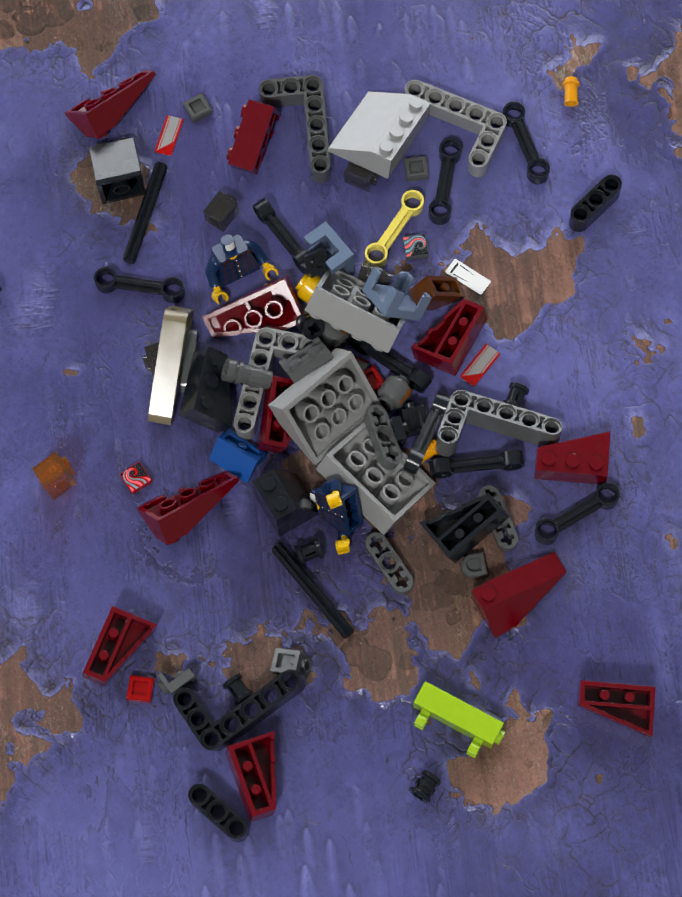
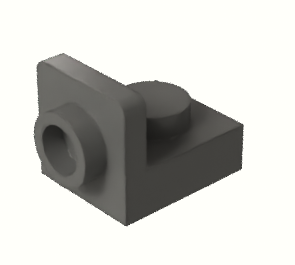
(290, 659)
(182, 679)

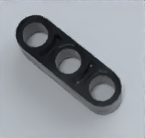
(592, 212)
(209, 804)

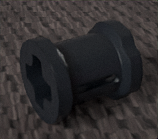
(516, 390)
(309, 551)
(237, 688)

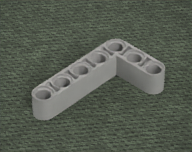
(463, 119)
(268, 353)

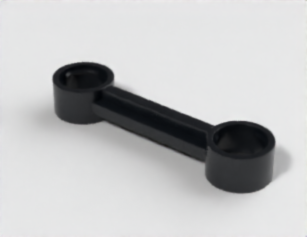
(526, 143)
(445, 181)
(268, 216)
(139, 285)
(418, 379)
(427, 432)
(446, 467)
(577, 513)

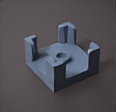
(340, 255)
(393, 300)

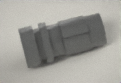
(246, 374)

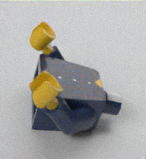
(234, 260)
(339, 507)

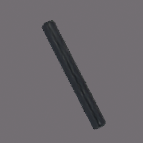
(145, 212)
(312, 590)

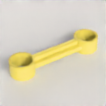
(395, 227)

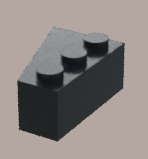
(206, 395)
(465, 526)

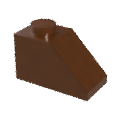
(441, 289)

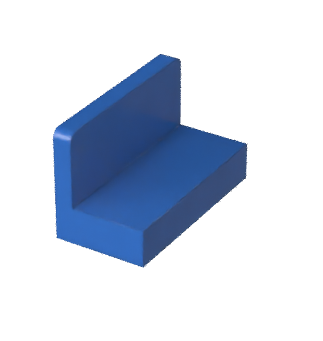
(237, 455)

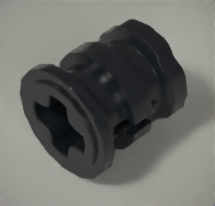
(310, 326)
(425, 786)

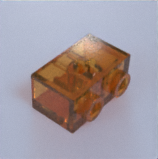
(55, 475)

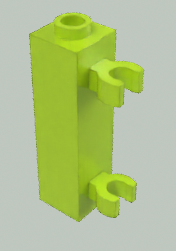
(459, 716)

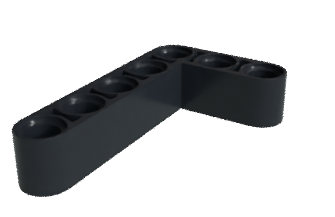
(240, 712)

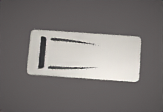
(468, 276)

